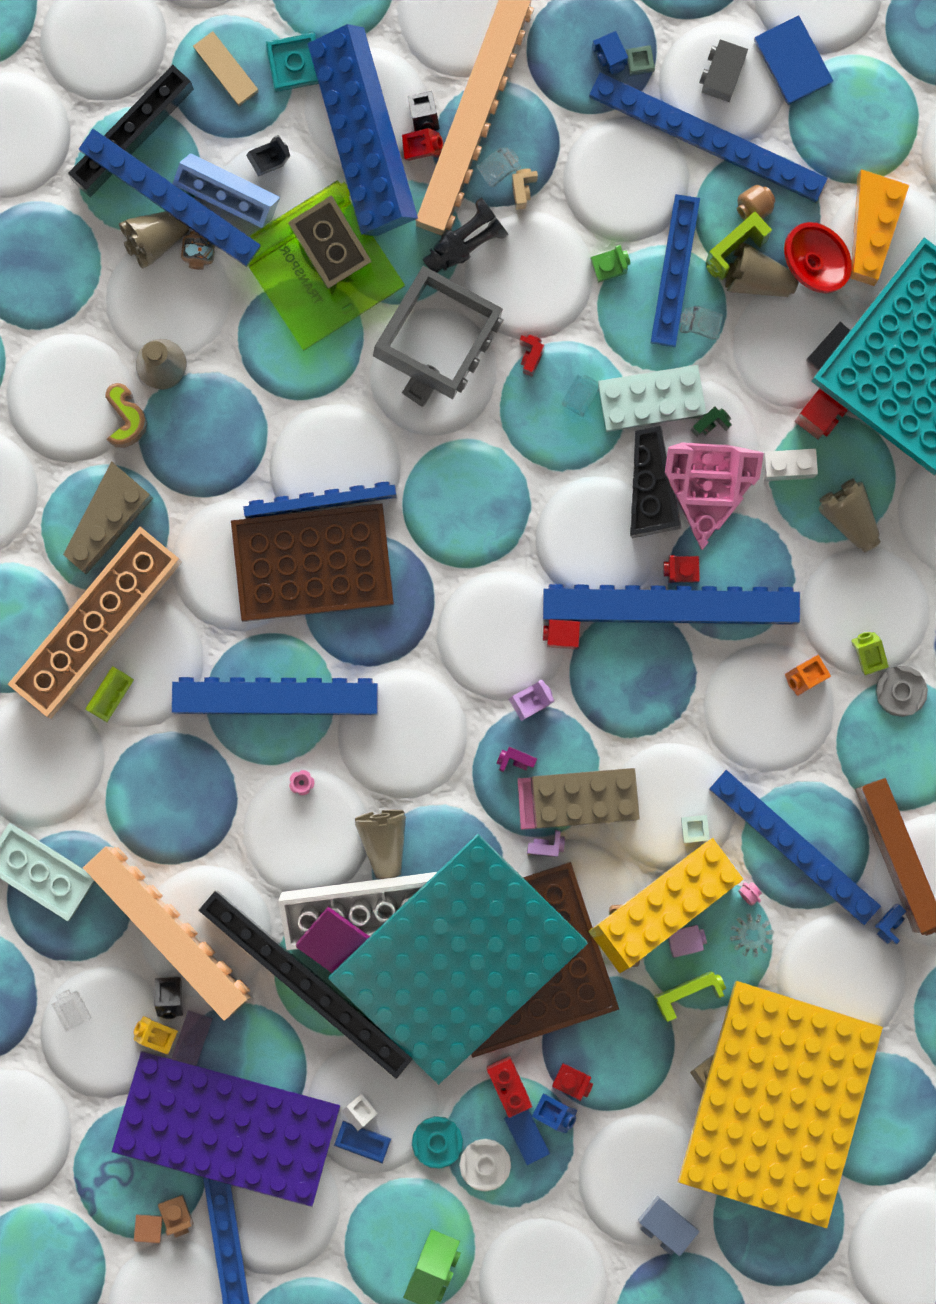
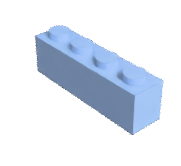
(226, 190)

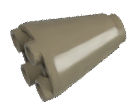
(151, 236)
(852, 514)

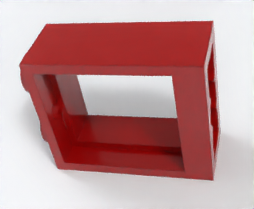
(505, 1075)

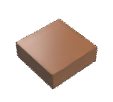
(148, 1228)

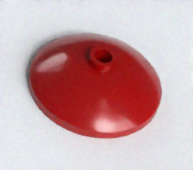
(818, 257)

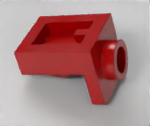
(422, 144)
(531, 359)
(682, 569)
(572, 1082)

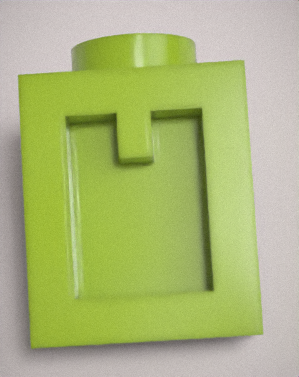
(870, 652)

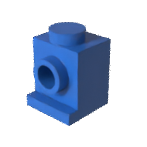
(611, 52)

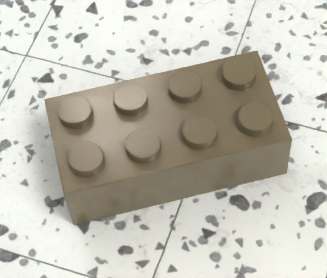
(584, 798)

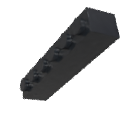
(136, 125)

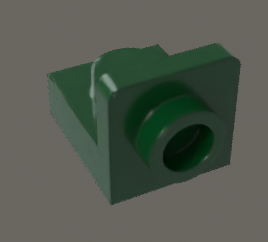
(706, 423)

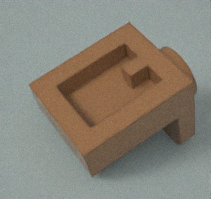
(176, 1216)

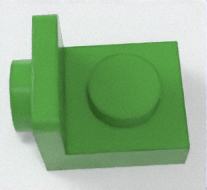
(610, 264)

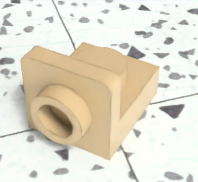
(522, 192)

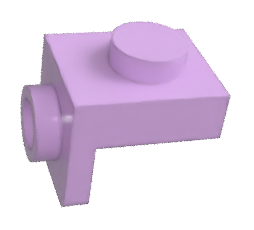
(532, 700)

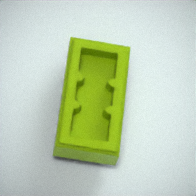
(109, 694)

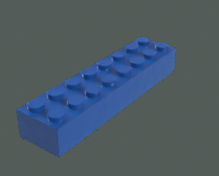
(362, 130)

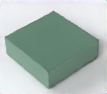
(640, 60)

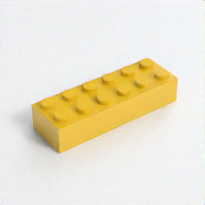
(665, 905)

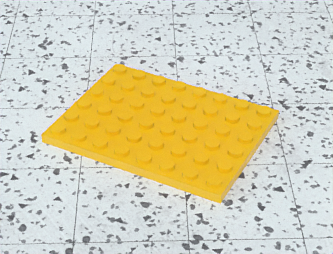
(780, 1104)

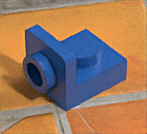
(891, 919)
(555, 1114)

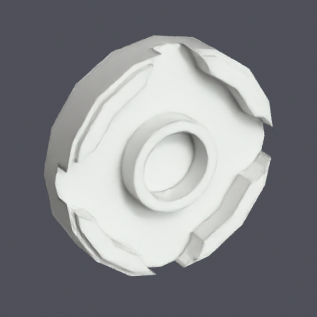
(485, 1165)

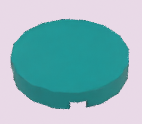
(437, 1142)

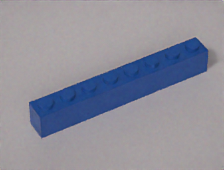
(275, 697)

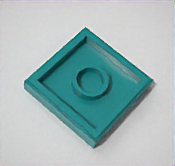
(291, 62)

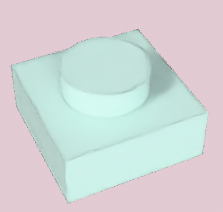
(695, 829)

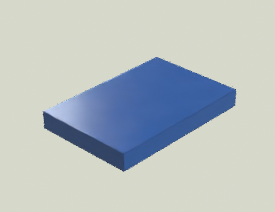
(793, 60)

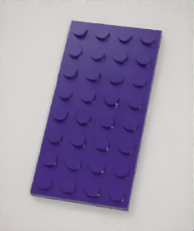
(226, 1129)

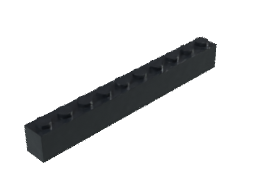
(305, 983)

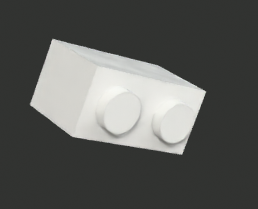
(789, 465)

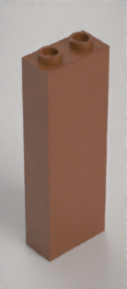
(899, 855)

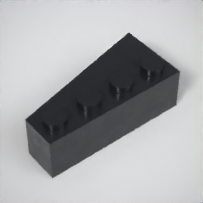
(653, 499)

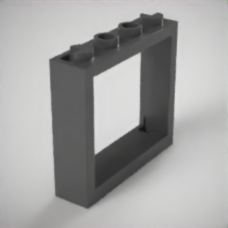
(418, 370)

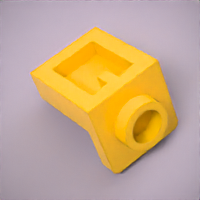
(154, 1035)

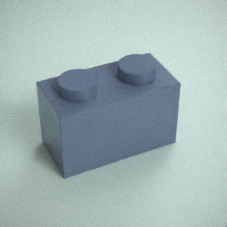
(667, 1226)

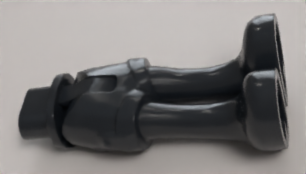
(454, 250)

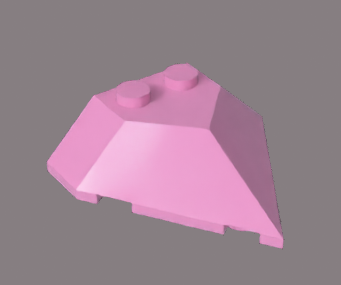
(710, 482)

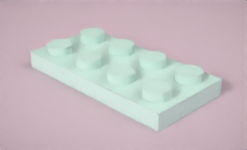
(652, 398)
(42, 872)

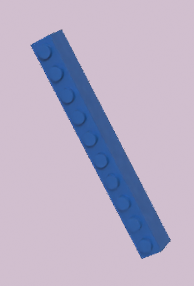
(671, 606)

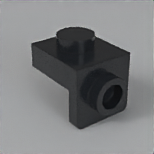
(269, 156)

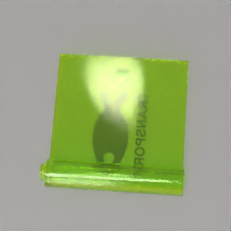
(298, 290)

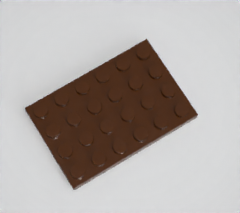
(312, 562)

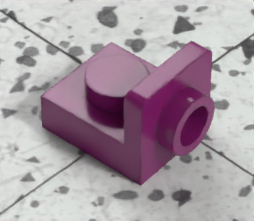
(520, 759)

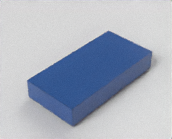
(527, 1136)
(362, 1142)

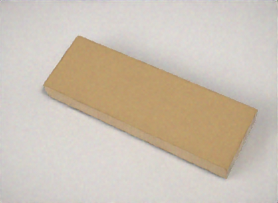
(225, 68)

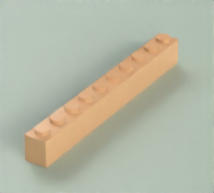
(473, 114)

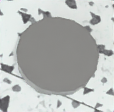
(901, 691)

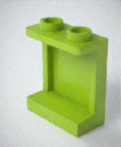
(751, 227)
(689, 987)

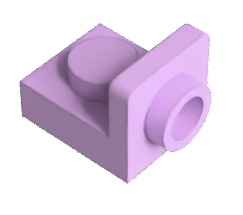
(542, 846)

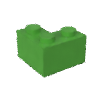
(432, 1269)

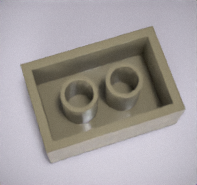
(329, 242)

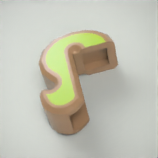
(131, 413)

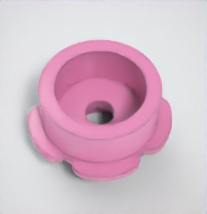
(303, 789)
(750, 893)

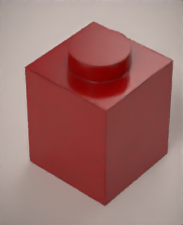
(562, 634)

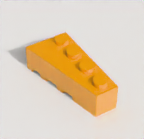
(876, 217)

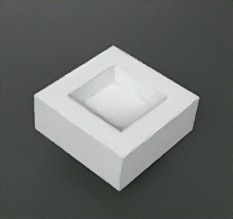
(359, 1112)

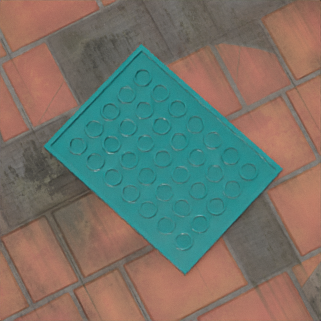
(889, 361)
(458, 959)

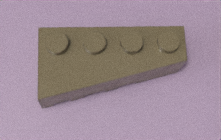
(106, 518)

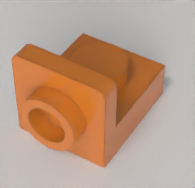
(807, 675)

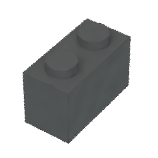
(724, 70)

